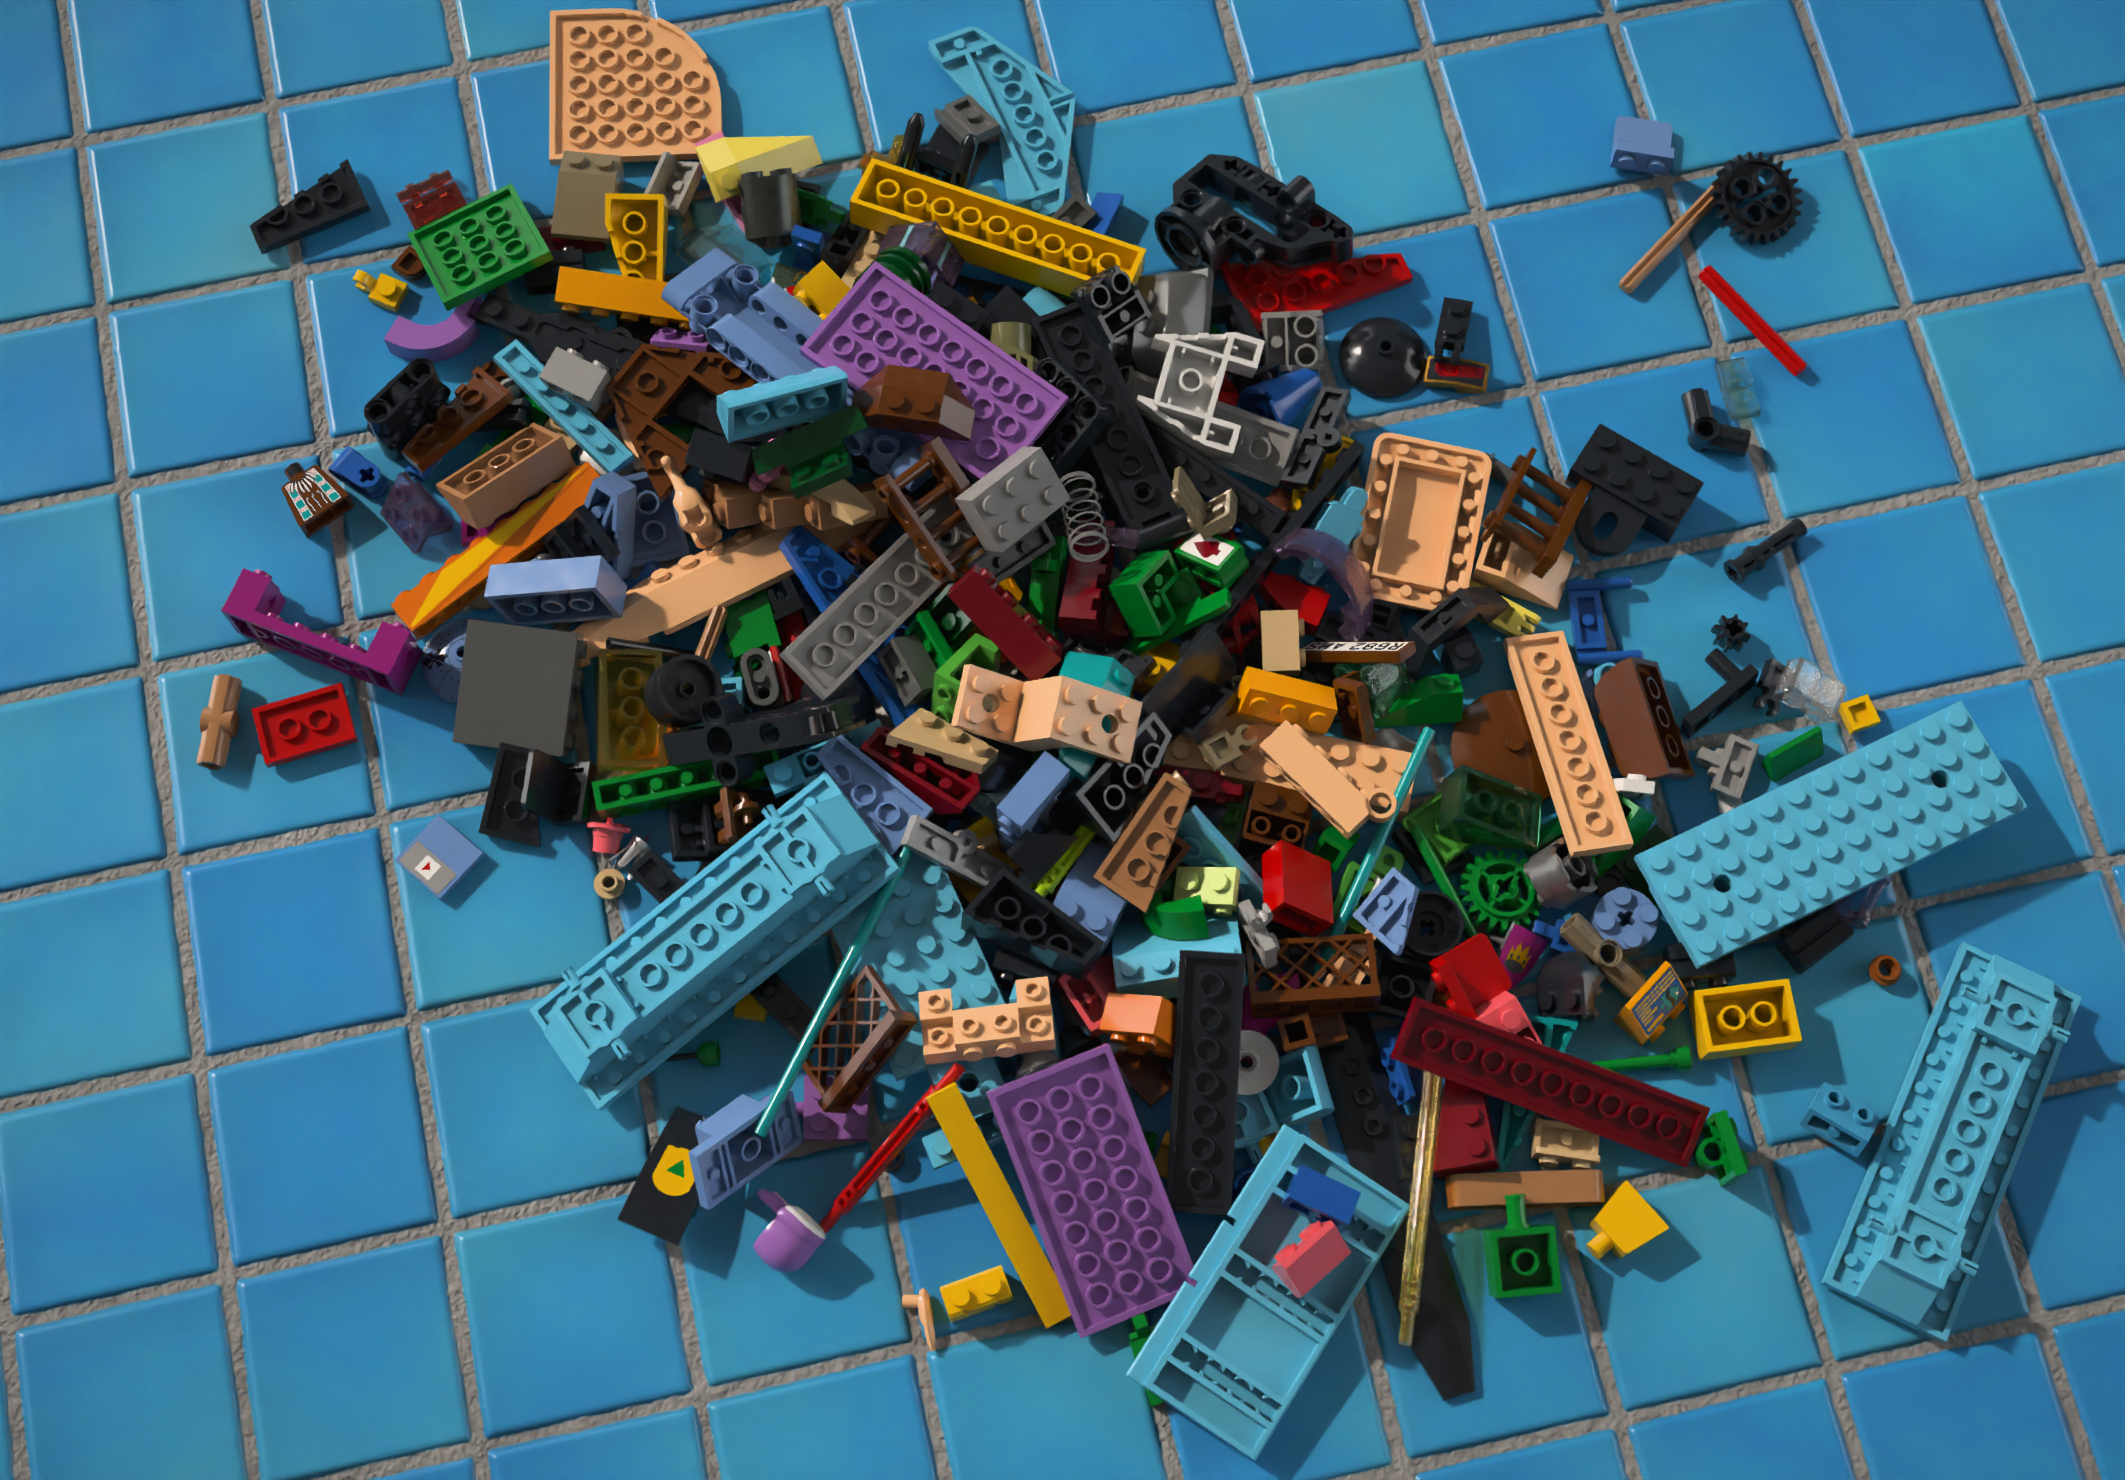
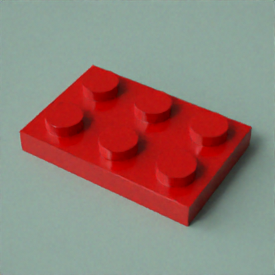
(304, 725)

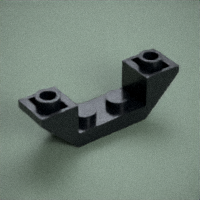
(1235, 316)
(1448, 619)

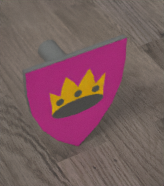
(1518, 951)

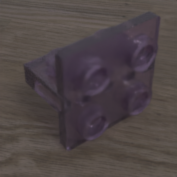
(414, 513)

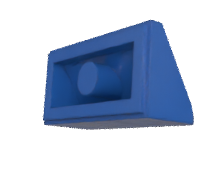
(1107, 208)

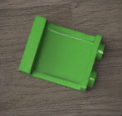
(976, 651)

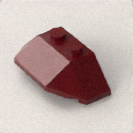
(938, 784)

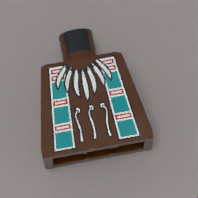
(314, 498)

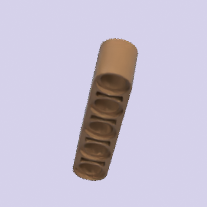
(1540, 1188)

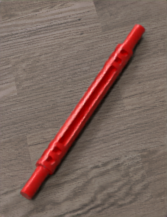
(887, 1152)

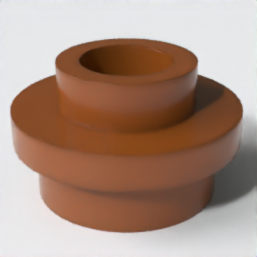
(1891, 964)

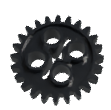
(1744, 174)

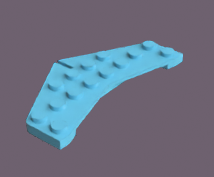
(1028, 105)

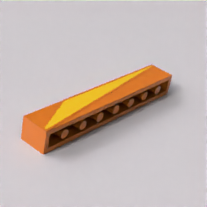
(511, 541)

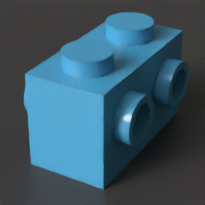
(1840, 1119)

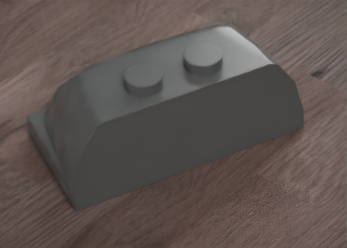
(1178, 305)

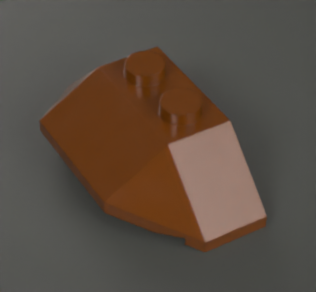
(916, 403)

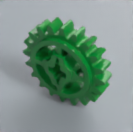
(1488, 911)

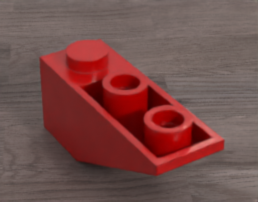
(1289, 594)

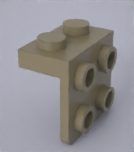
(1210, 517)

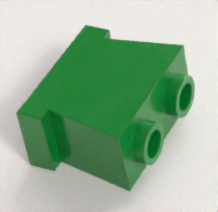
(750, 626)

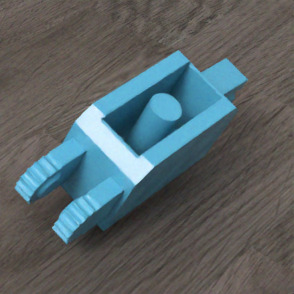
(1340, 520)

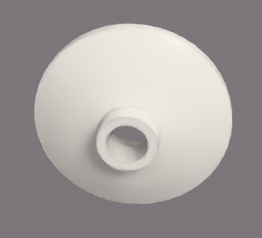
(1264, 1066)

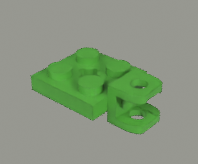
(1381, 868)

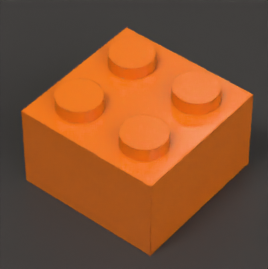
(1140, 1023)

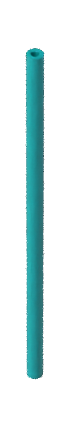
(1377, 844)
(830, 998)

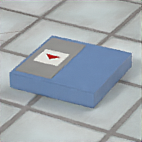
(439, 857)

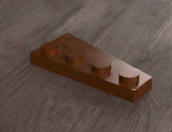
(466, 413)

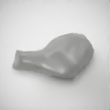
(1391, 739)

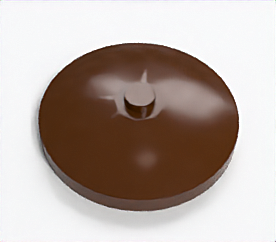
(1499, 742)

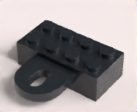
(1630, 488)

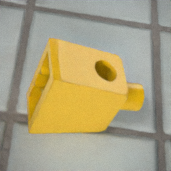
(1624, 1224)

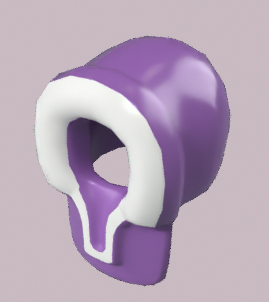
(789, 1238)

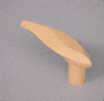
(925, 1311)

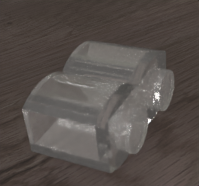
(1810, 690)

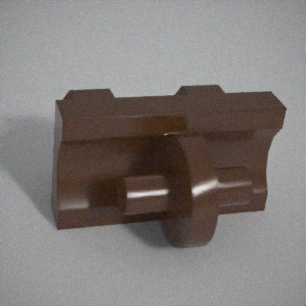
(737, 814)

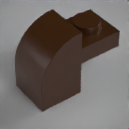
(1316, 1031)

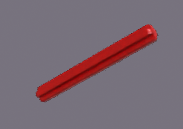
(1752, 320)

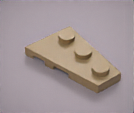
(934, 735)

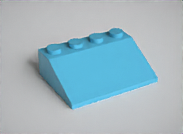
(1151, 963)

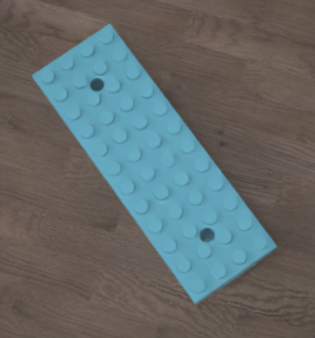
(1828, 834)
(713, 940)
(1952, 1142)

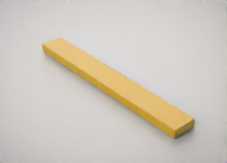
(999, 1203)

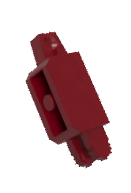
(1207, 785)

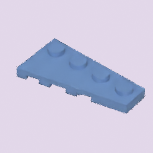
(872, 791)

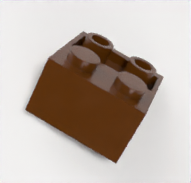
(1275, 815)

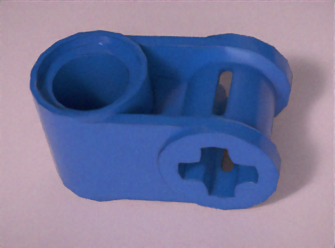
(359, 473)

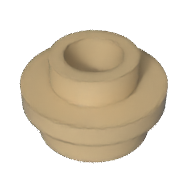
(614, 891)

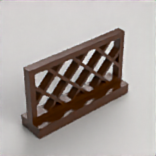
(1321, 998)
(867, 1057)

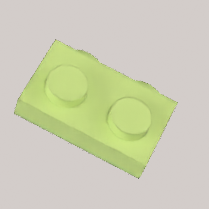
(1215, 884)

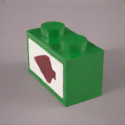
(1213, 559)

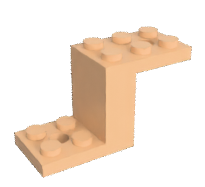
(1047, 714)

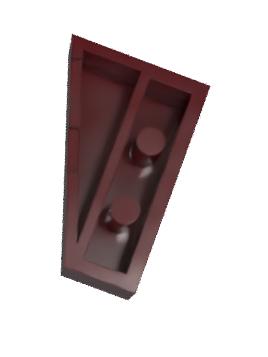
(1464, 1133)

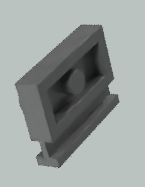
(967, 117)

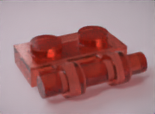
(434, 204)

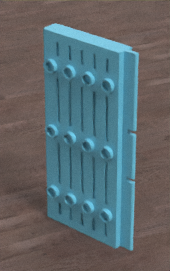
(1240, 1337)

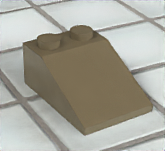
(581, 195)

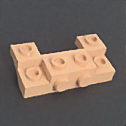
(987, 1030)

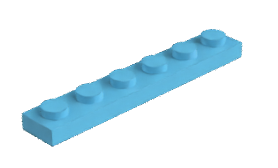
(568, 414)

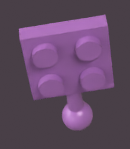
(828, 1126)

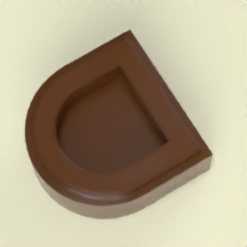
(409, 265)

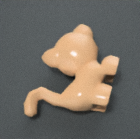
(694, 512)

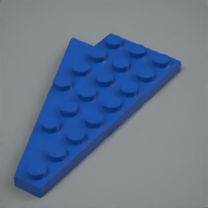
(824, 577)

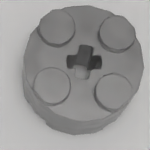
(1559, 877)

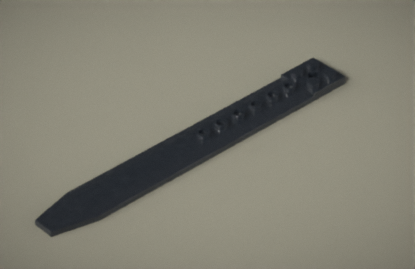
(1362, 1116)

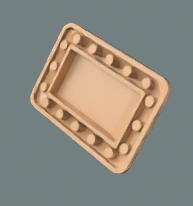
(1421, 519)

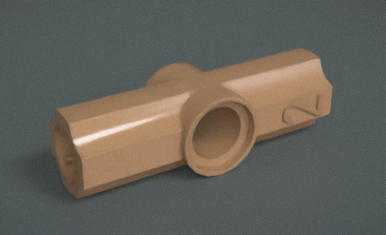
(219, 722)

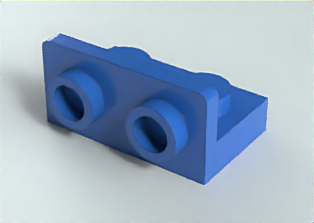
(1405, 1080)

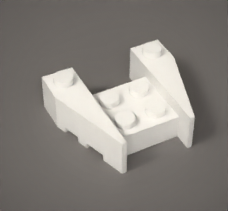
(1192, 384)

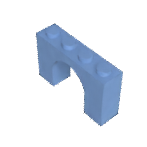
(1029, 799)

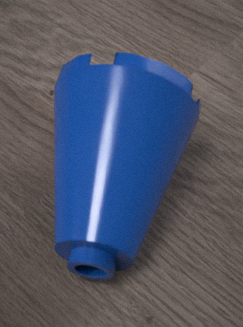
(1282, 396)

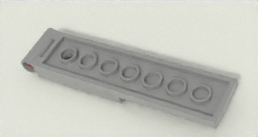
(871, 607)

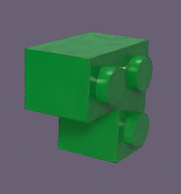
(1142, 594)

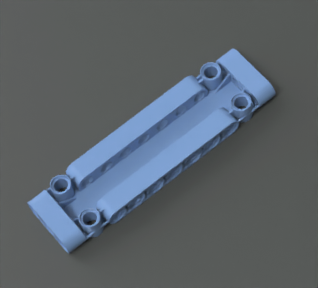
(763, 335)

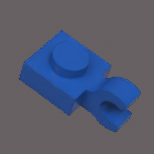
(1551, 933)

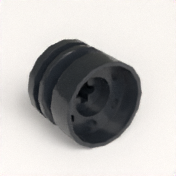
(1444, 920)

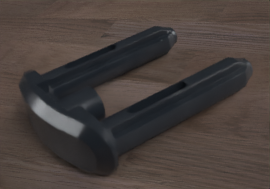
(911, 145)

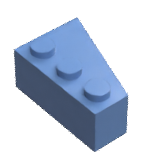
(613, 506)

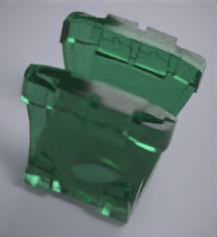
(1383, 680)

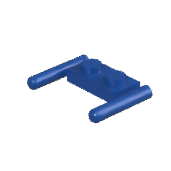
(1588, 620)

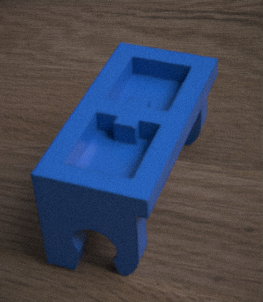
(1321, 1198)

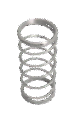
(1089, 558)

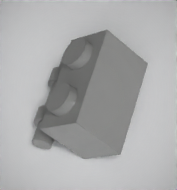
(577, 378)

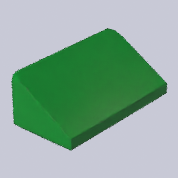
(1794, 754)

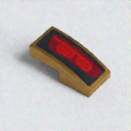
(1465, 378)

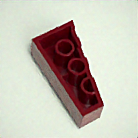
(1087, 591)
(1006, 622)

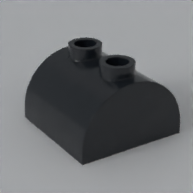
(1399, 983)

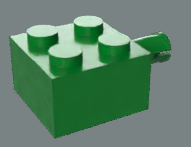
(1521, 1255)

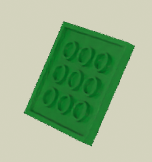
(480, 246)

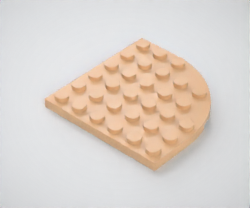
(628, 87)

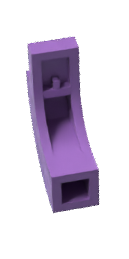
(438, 340)

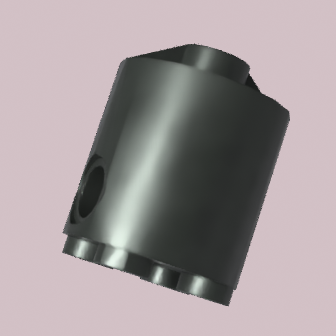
(770, 207)

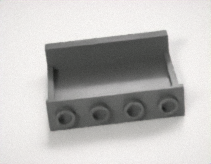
(519, 687)

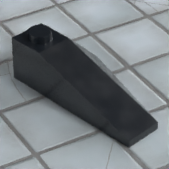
(1112, 790)

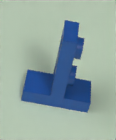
(808, 246)

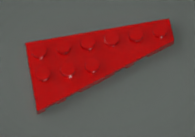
(1315, 286)

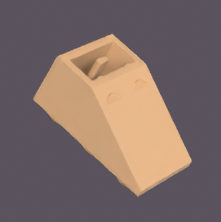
(1509, 569)

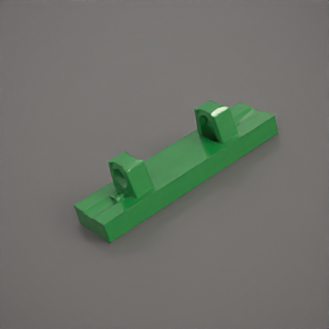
(1047, 588)

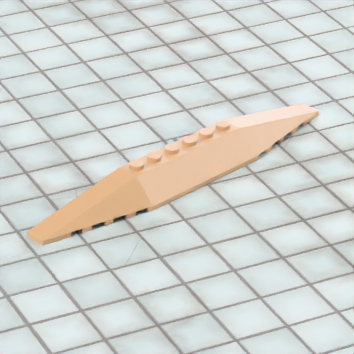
(700, 581)

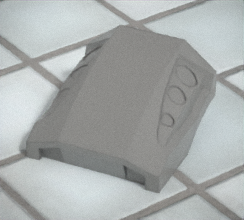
(1294, 339)

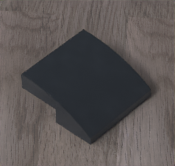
(580, 537)

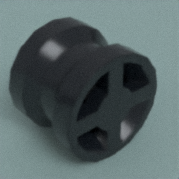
(1103, 501)

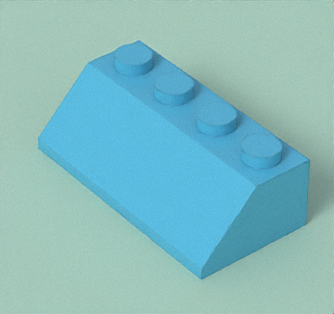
(782, 403)

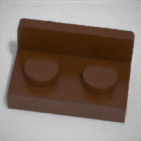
(1354, 708)

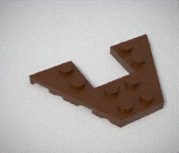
(647, 389)

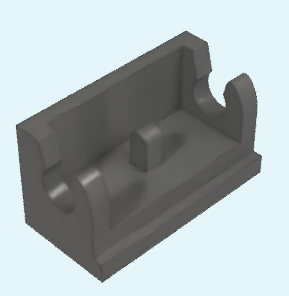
(908, 668)

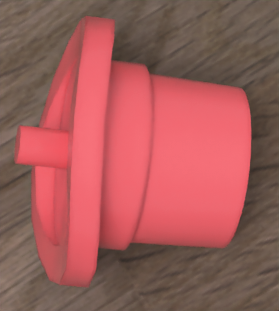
(608, 835)

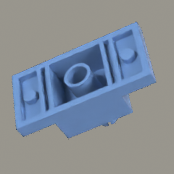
(732, 1153)

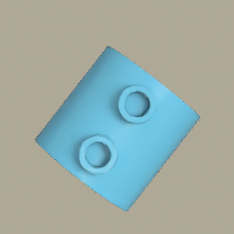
(1300, 1089)

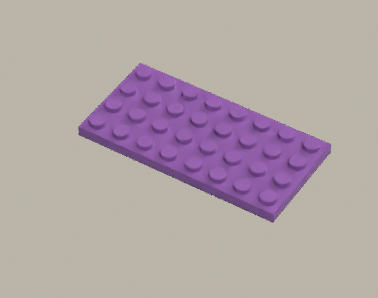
(897, 325)
(1093, 1189)

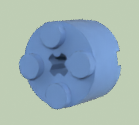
(1632, 908)

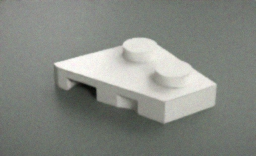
(1634, 786)

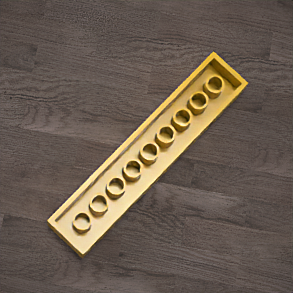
(991, 230)

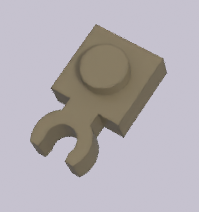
(1225, 749)

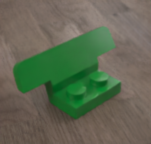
(1190, 608)

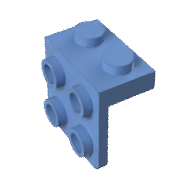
(1642, 145)

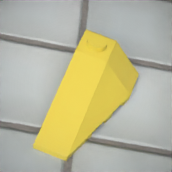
(731, 156)

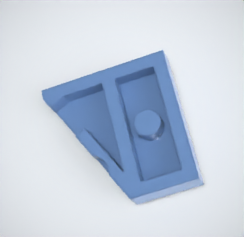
(1389, 910)

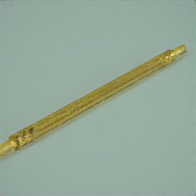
(1420, 1197)

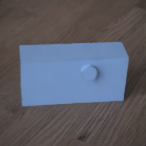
(556, 590)

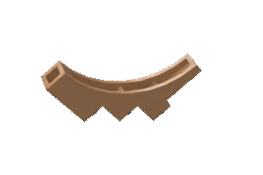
(739, 506)

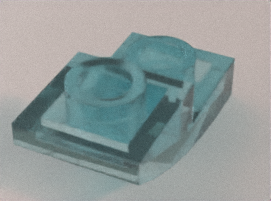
(1736, 389)

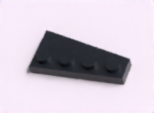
(325, 204)

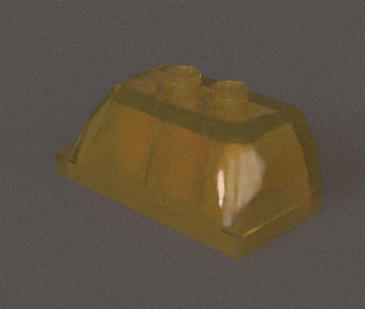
(624, 728)

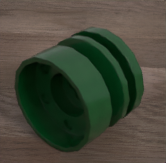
(904, 265)

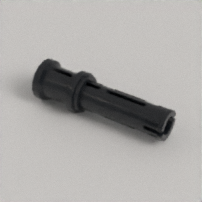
(1755, 557)

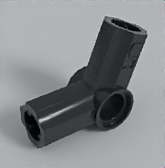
(1701, 418)

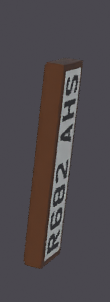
(1358, 651)

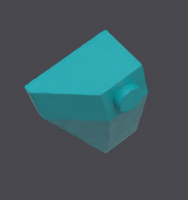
(1100, 672)

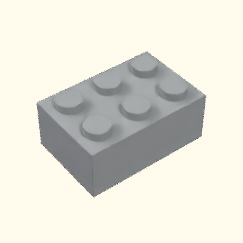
(1012, 499)

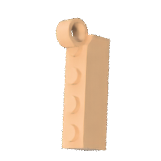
(1321, 782)

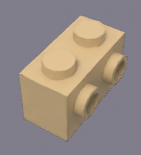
(1280, 642)

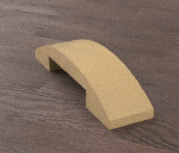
(844, 498)

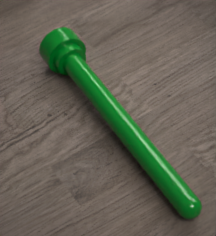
(1441, 877)
(1677, 1059)

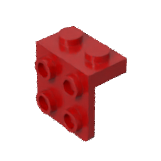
(1470, 975)

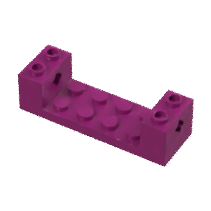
(255, 611)

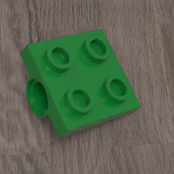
(1720, 1134)

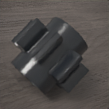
(1738, 634)

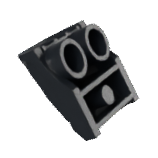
(1111, 303)

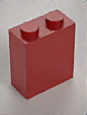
(1297, 888)

